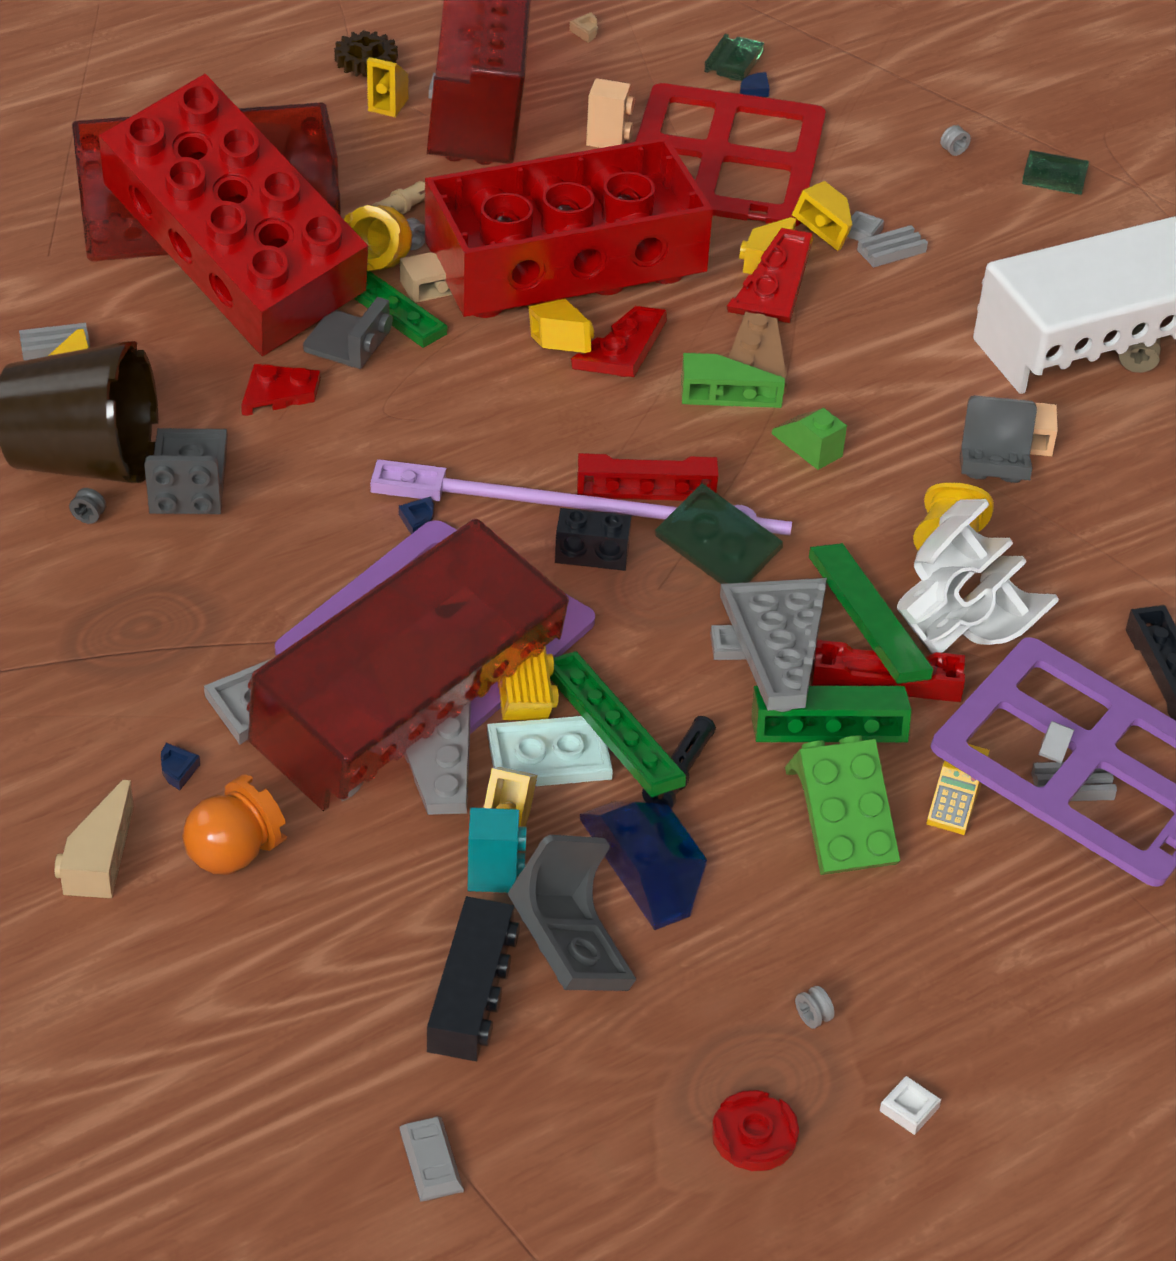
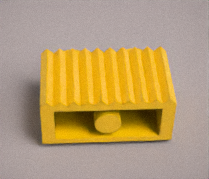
(529, 690)

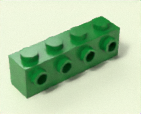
(836, 714)

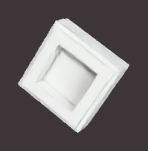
(910, 1105)

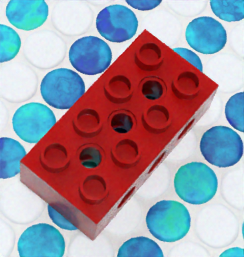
(234, 214)
(567, 226)

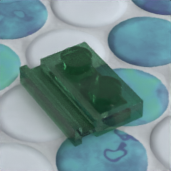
(734, 57)
(1055, 172)

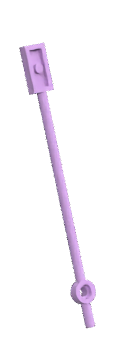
(427, 481)

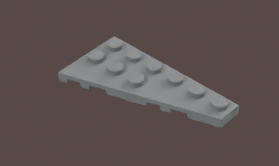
(777, 634)
(442, 765)

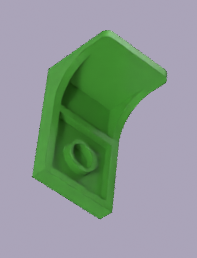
(846, 804)

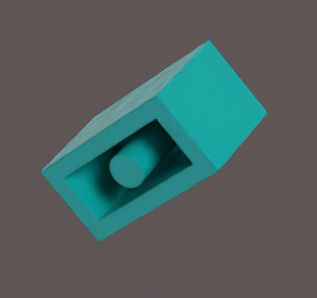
(494, 849)

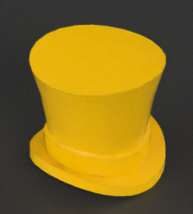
(943, 496)

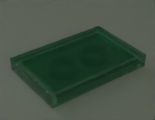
(718, 537)

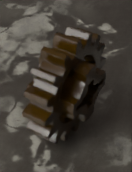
(354, 51)

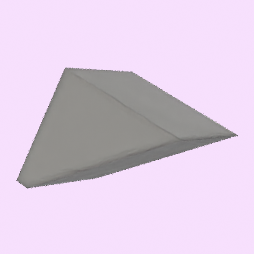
(1056, 742)

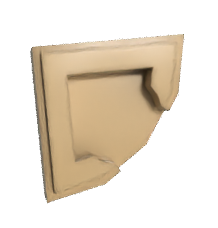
(585, 27)

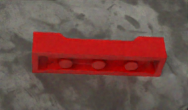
(644, 477)
(843, 666)

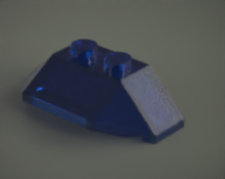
(651, 857)

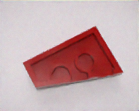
(777, 278)
(625, 346)

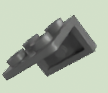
(349, 337)
(998, 438)

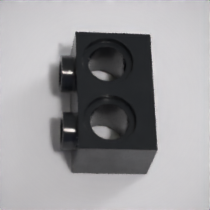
(592, 539)

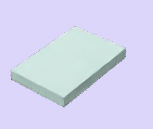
(552, 748)

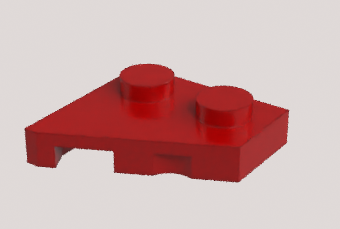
(279, 387)

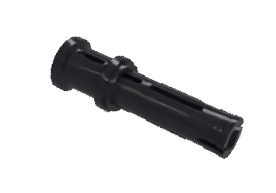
(698, 736)

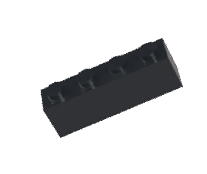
(471, 979)

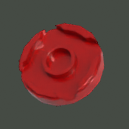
(755, 1131)

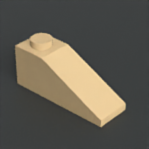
(96, 847)

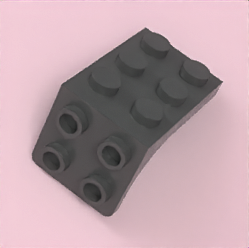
(186, 471)
(560, 913)

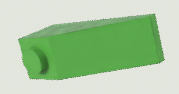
(726, 382)

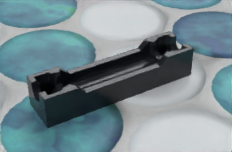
(1157, 647)

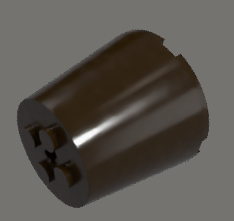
(80, 413)

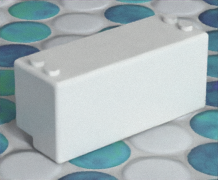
(1078, 294)

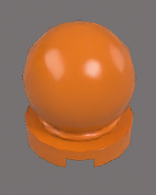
(231, 828)

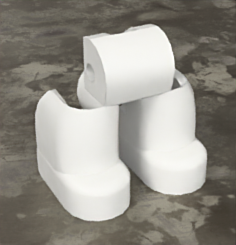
(945, 561)

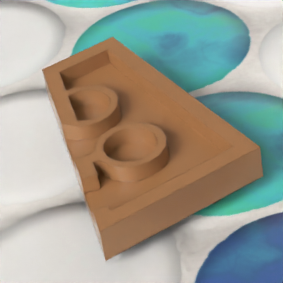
(760, 345)

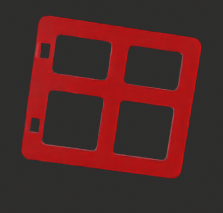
(717, 149)

